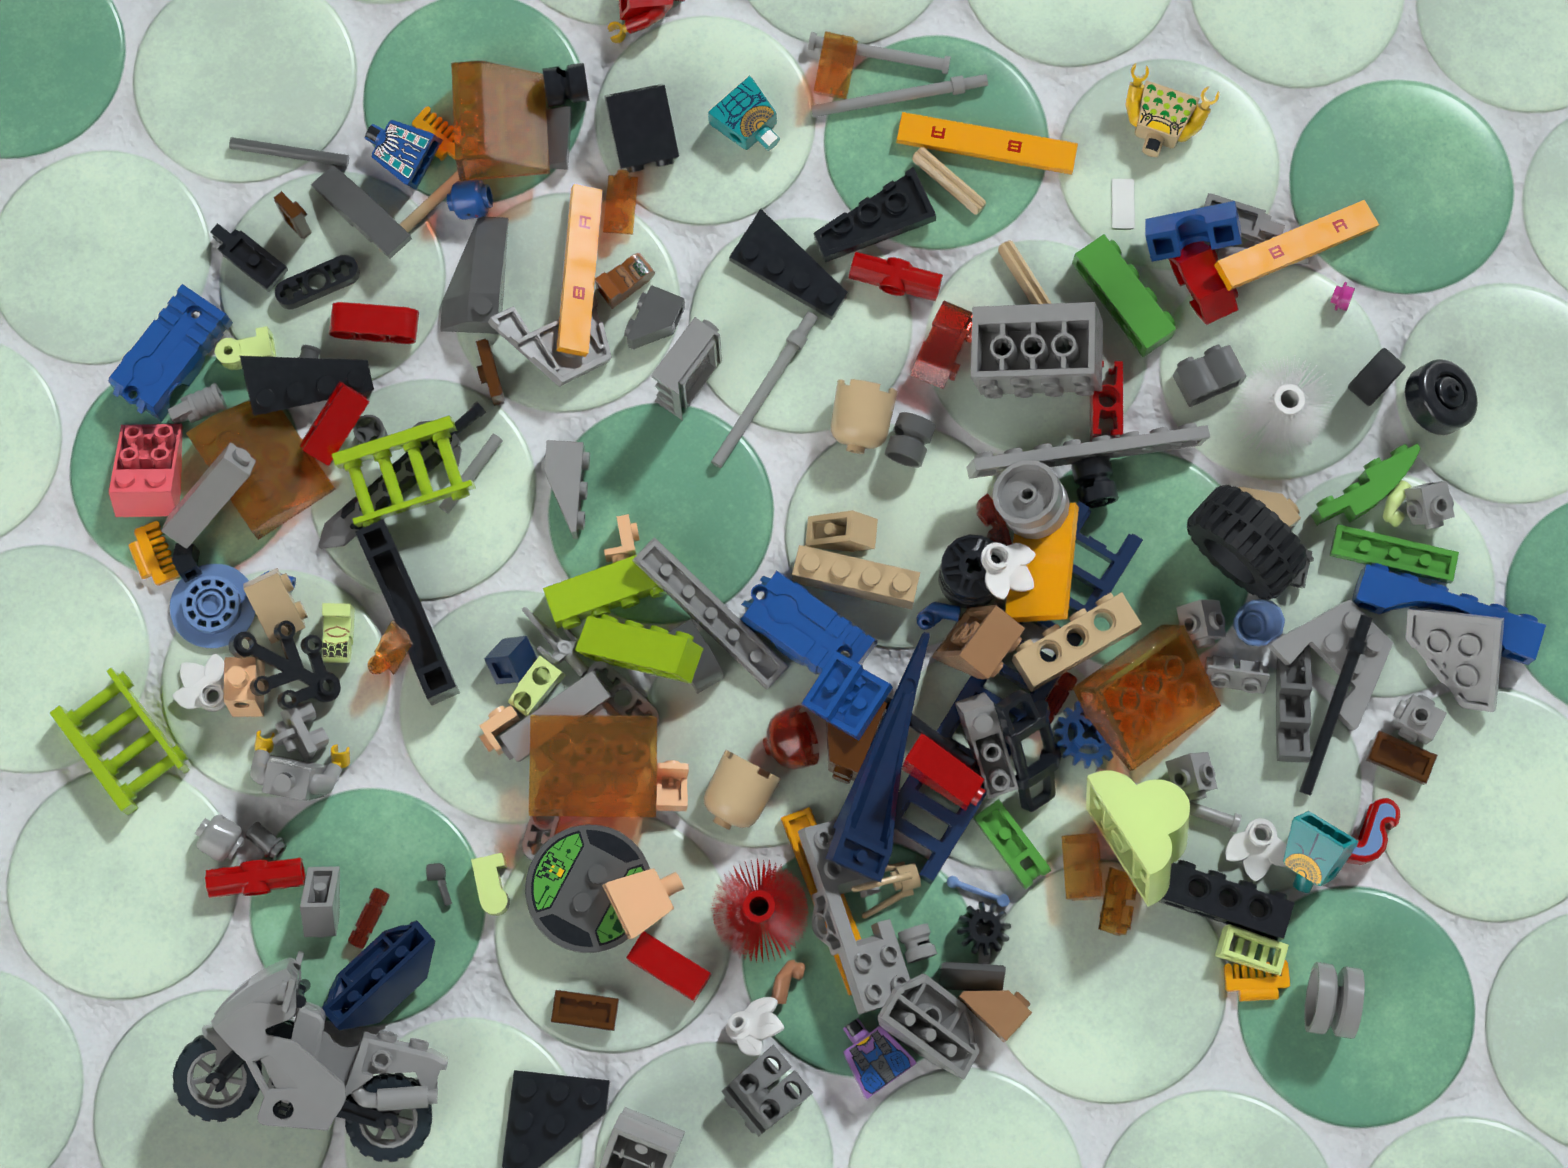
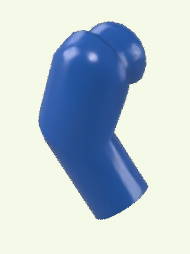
(935, 613)

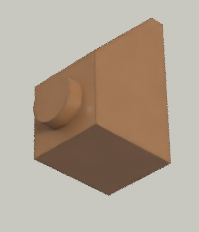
(998, 1010)

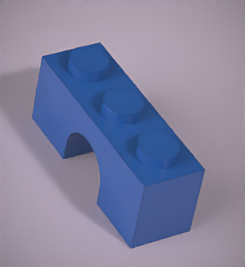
(1172, 232)

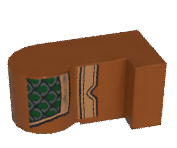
(624, 279)

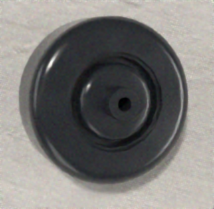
(1441, 397)

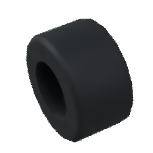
(1376, 376)

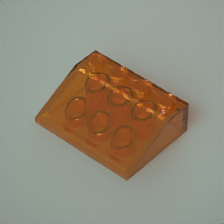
(499, 121)
(283, 475)
(1148, 695)
(592, 766)

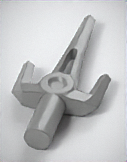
(562, 649)

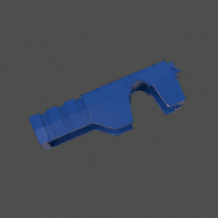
(169, 352)
(803, 624)

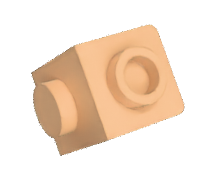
(628, 536)
(498, 721)
(672, 786)

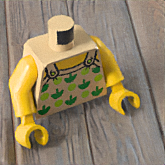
(1164, 114)

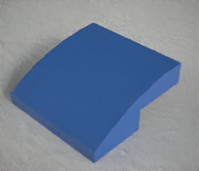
(847, 695)

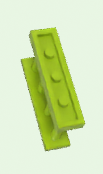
(410, 442)
(89, 744)

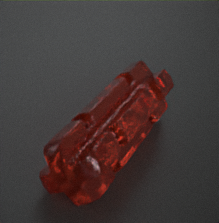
(1060, 693)
(368, 918)

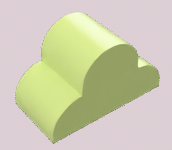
(1142, 826)

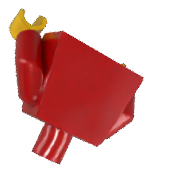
(638, 16)

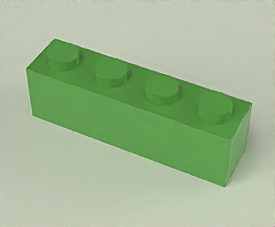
(1124, 295)

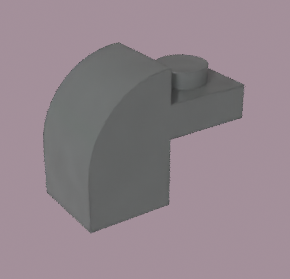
(708, 669)

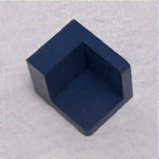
(510, 659)

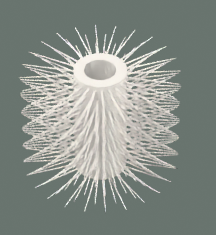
(1280, 410)

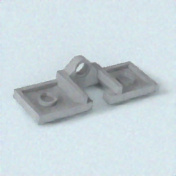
(870, 964)

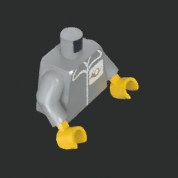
(295, 777)

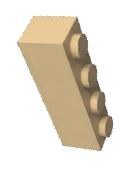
(855, 577)

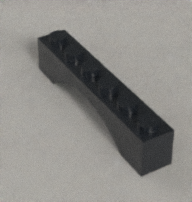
(407, 611)

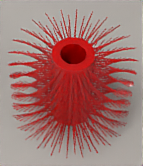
(764, 897)

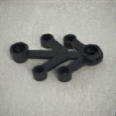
(290, 667)

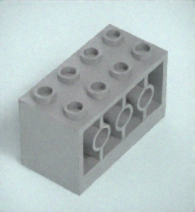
(1037, 349)

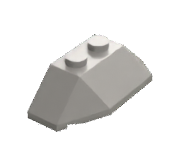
(931, 1024)

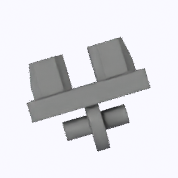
(306, 742)

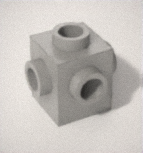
(1429, 504)
(1202, 621)
(1418, 719)
(1192, 774)

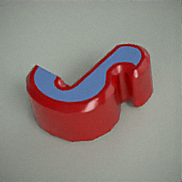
(1373, 835)

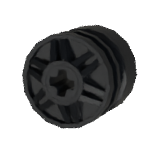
(956, 582)

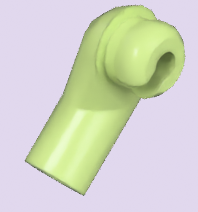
(1393, 502)

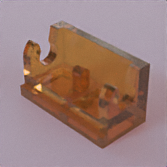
(835, 65)
(1082, 867)

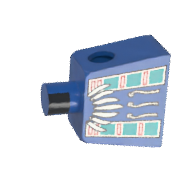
(403, 150)

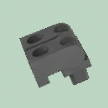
(755, 1102)

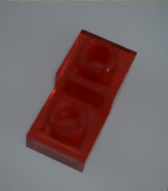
(989, 516)

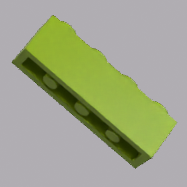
(599, 592)
(639, 648)

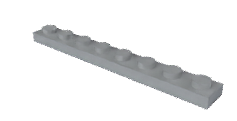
(1072, 451)

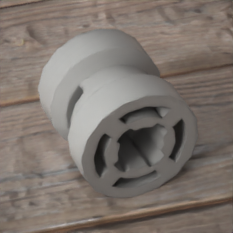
(917, 943)

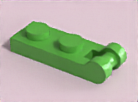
(1011, 843)

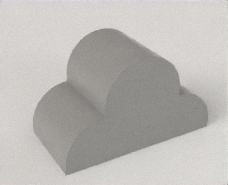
(641, 1142)

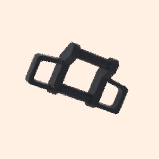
(1050, 755)

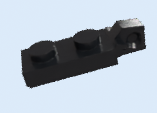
(249, 257)

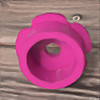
(1342, 296)

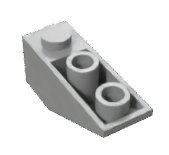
(564, 471)
(987, 744)

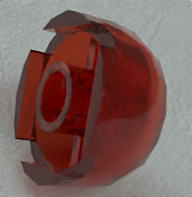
(791, 739)

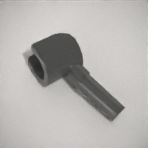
(438, 872)

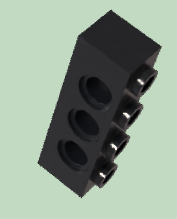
(1276, 906)

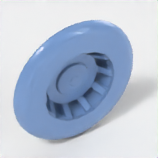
(211, 606)

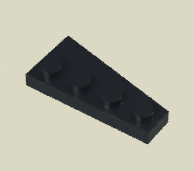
(887, 214)
(781, 262)
(299, 381)

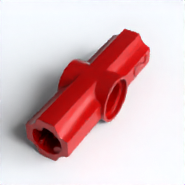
(895, 276)
(255, 877)

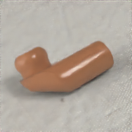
(783, 978)

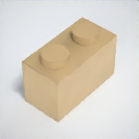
(273, 602)

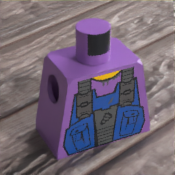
(874, 1057)

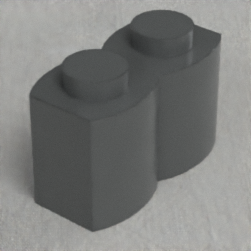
(1208, 375)

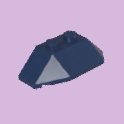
(380, 977)

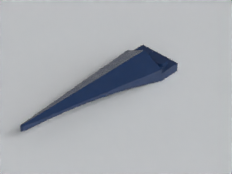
(868, 815)

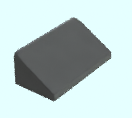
(559, 134)
(971, 976)

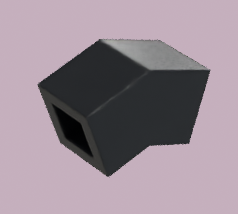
(186, 561)

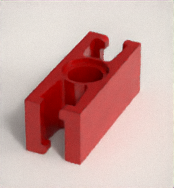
(1115, 412)
(334, 423)
(668, 966)

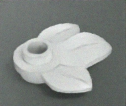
(1011, 571)
(200, 683)
(1255, 853)
(757, 1025)

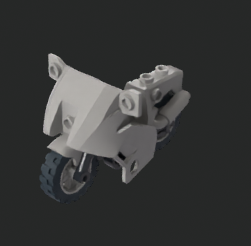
(308, 1071)

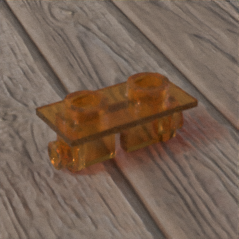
(620, 203)
(390, 650)
(1115, 914)

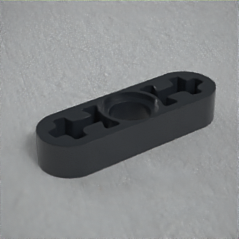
(314, 294)

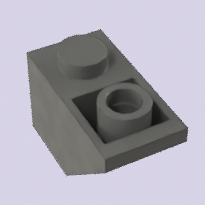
(656, 317)

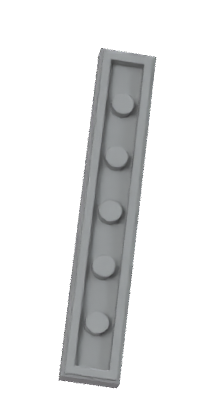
(710, 613)

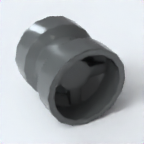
(367, 428)

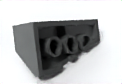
(478, 281)

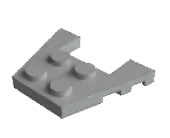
(542, 344)
(1329, 637)

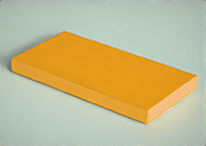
(1050, 573)

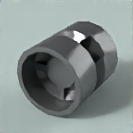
(911, 436)

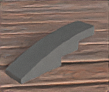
(361, 211)
(1293, 708)

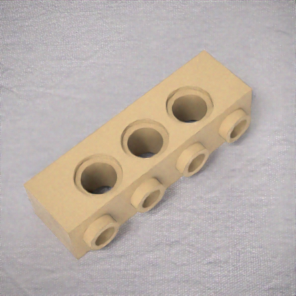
(1039, 672)

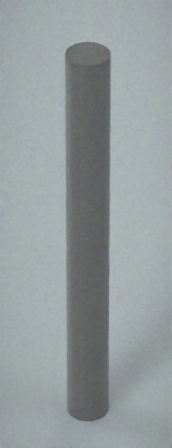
(289, 152)

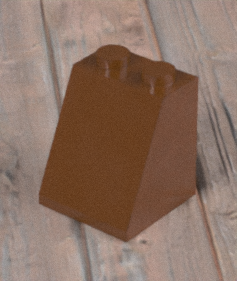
(847, 753)

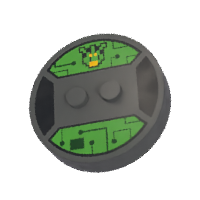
(567, 888)

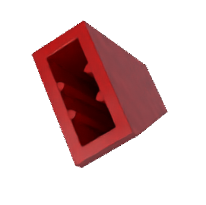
(943, 773)

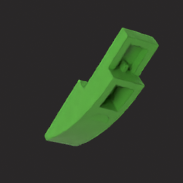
(1377, 483)

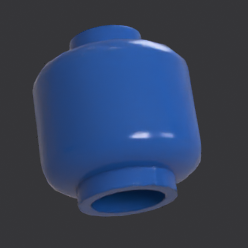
(470, 199)

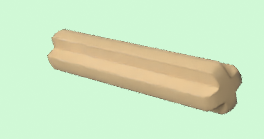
(949, 180)
(1022, 273)

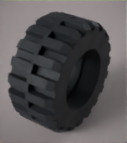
(1247, 542)

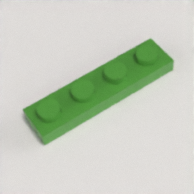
(1394, 553)

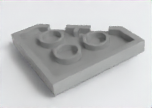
(1460, 652)

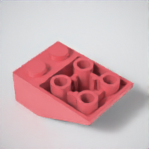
(147, 470)

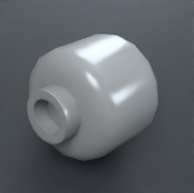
(219, 837)

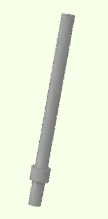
(956, 85)
(795, 342)

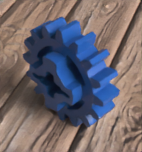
(1079, 725)

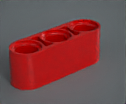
(374, 323)

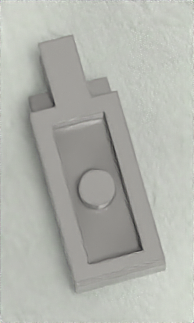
(1253, 221)

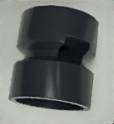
(565, 84)
(1094, 480)

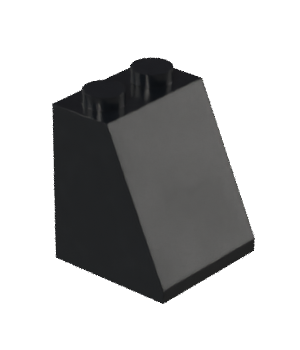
(642, 127)

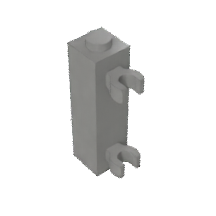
(209, 495)
(578, 699)

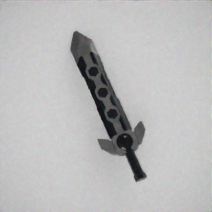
(341, 528)

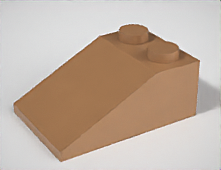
(980, 641)

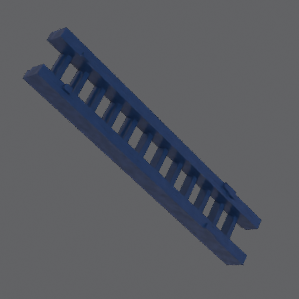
(958, 822)

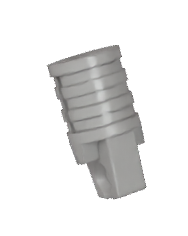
(198, 405)

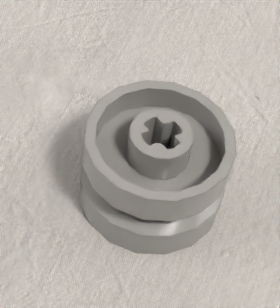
(1031, 499)
(1334, 1000)

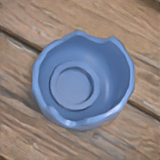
(1258, 622)

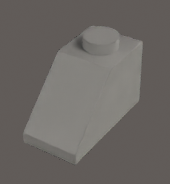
(321, 902)

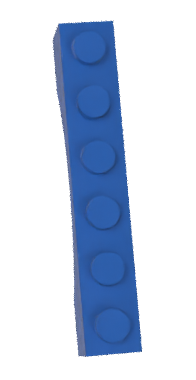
(1386, 591)

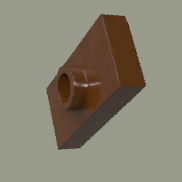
(293, 215)
(488, 372)
(1401, 757)
(585, 1010)

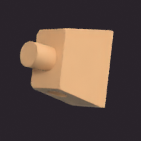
(237, 680)
(642, 899)

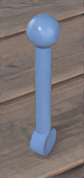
(1002, 900)

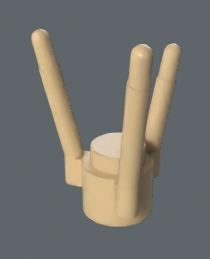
(903, 877)

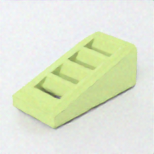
(1224, 944)

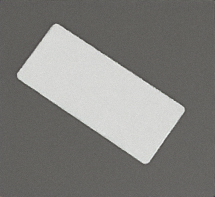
(1123, 203)

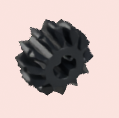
(983, 917)

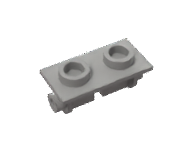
(1250, 676)

